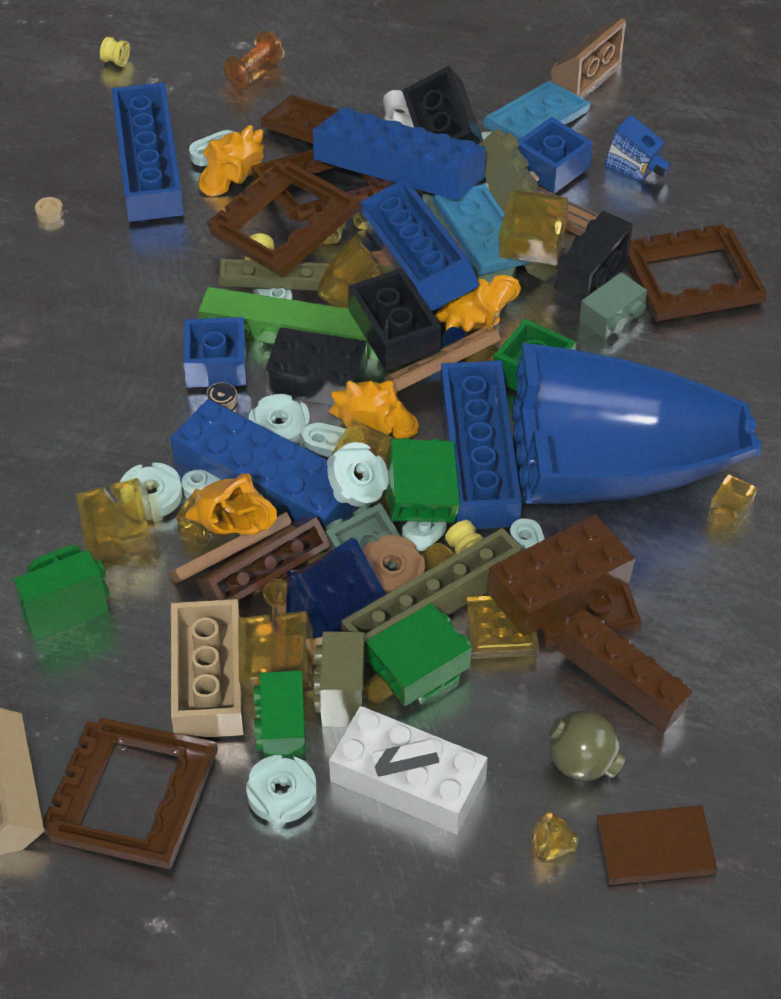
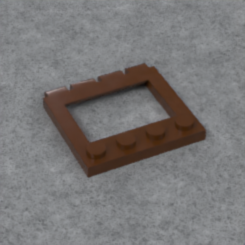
(306, 161)
(302, 241)
(695, 301)
(172, 814)

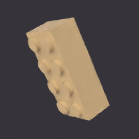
(205, 669)

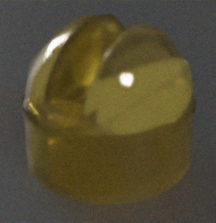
(272, 591)
(377, 690)

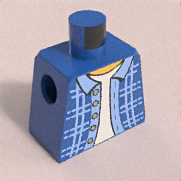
(636, 151)

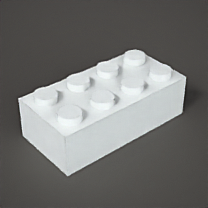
(432, 793)

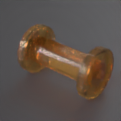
(240, 70)

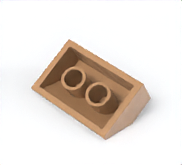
(591, 59)

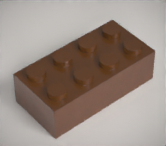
(559, 574)

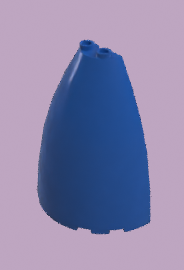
(618, 428)

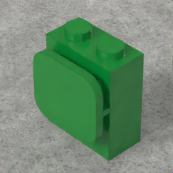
(422, 480)
(61, 591)
(419, 655)

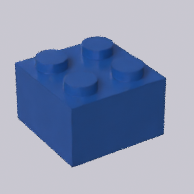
(556, 153)
(214, 351)

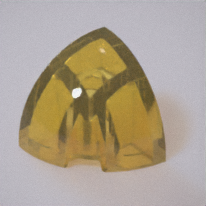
(349, 266)

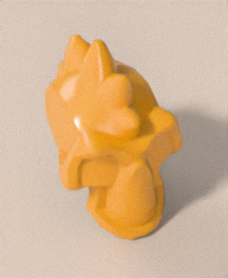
(230, 160)
(480, 305)
(374, 406)
(232, 507)

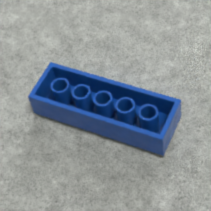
(147, 152)
(399, 152)
(418, 244)
(483, 443)
(280, 470)

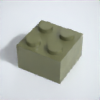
(339, 677)

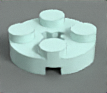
(293, 414)
(345, 484)
(168, 487)
(281, 807)

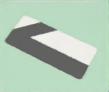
(405, 758)

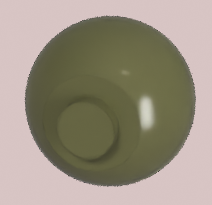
(585, 746)

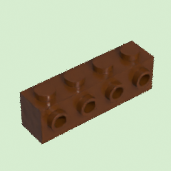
(265, 561)
(625, 670)

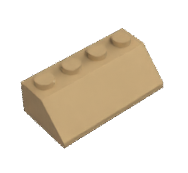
(19, 801)

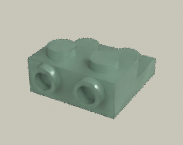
(365, 527)

